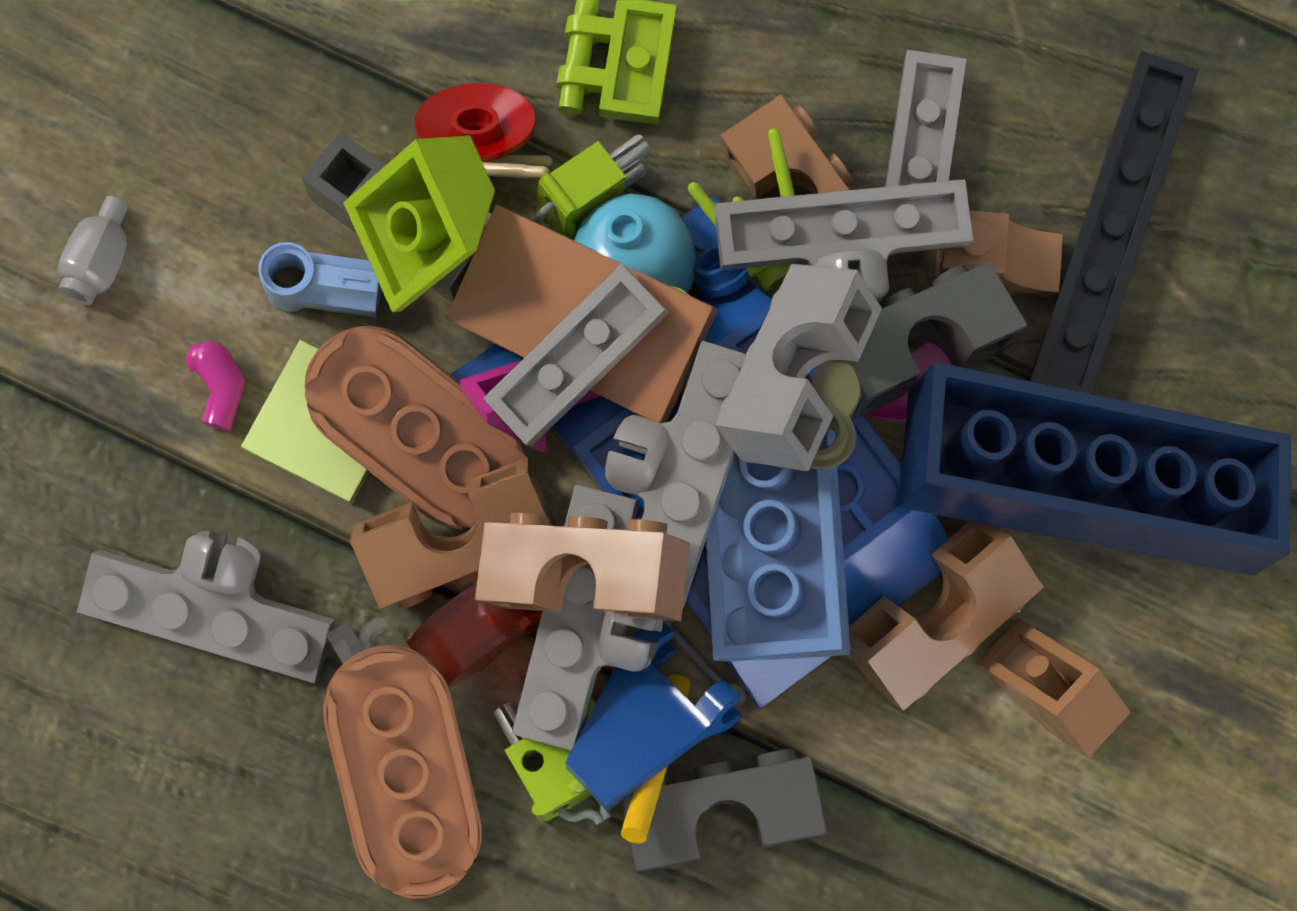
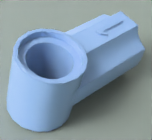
(327, 285)

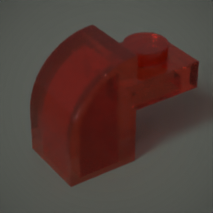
(470, 635)

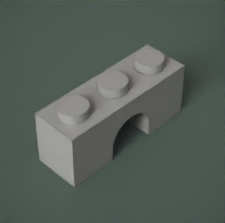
(812, 319)

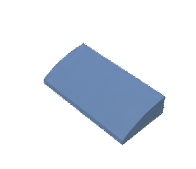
(777, 564)

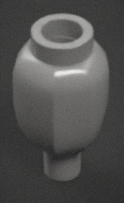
(93, 253)

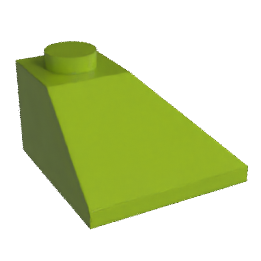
(422, 215)

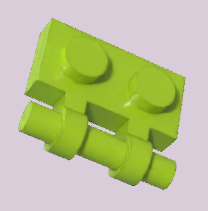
(635, 63)

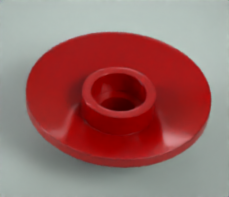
(491, 114)

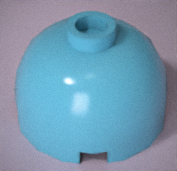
(642, 236)

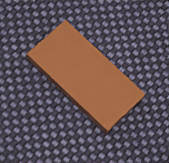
(534, 277)

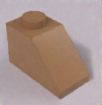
(1055, 687)

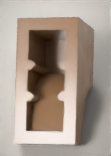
(1022, 257)

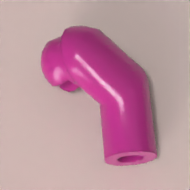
(223, 379)

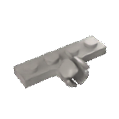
(844, 228)
(683, 457)
(208, 606)
(579, 641)

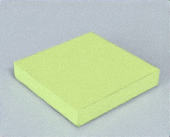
(291, 441)

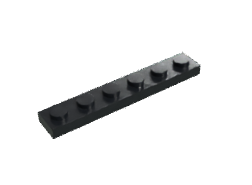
(1114, 224)

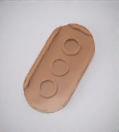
(404, 421)
(402, 771)

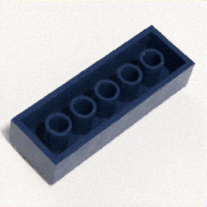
(1096, 470)

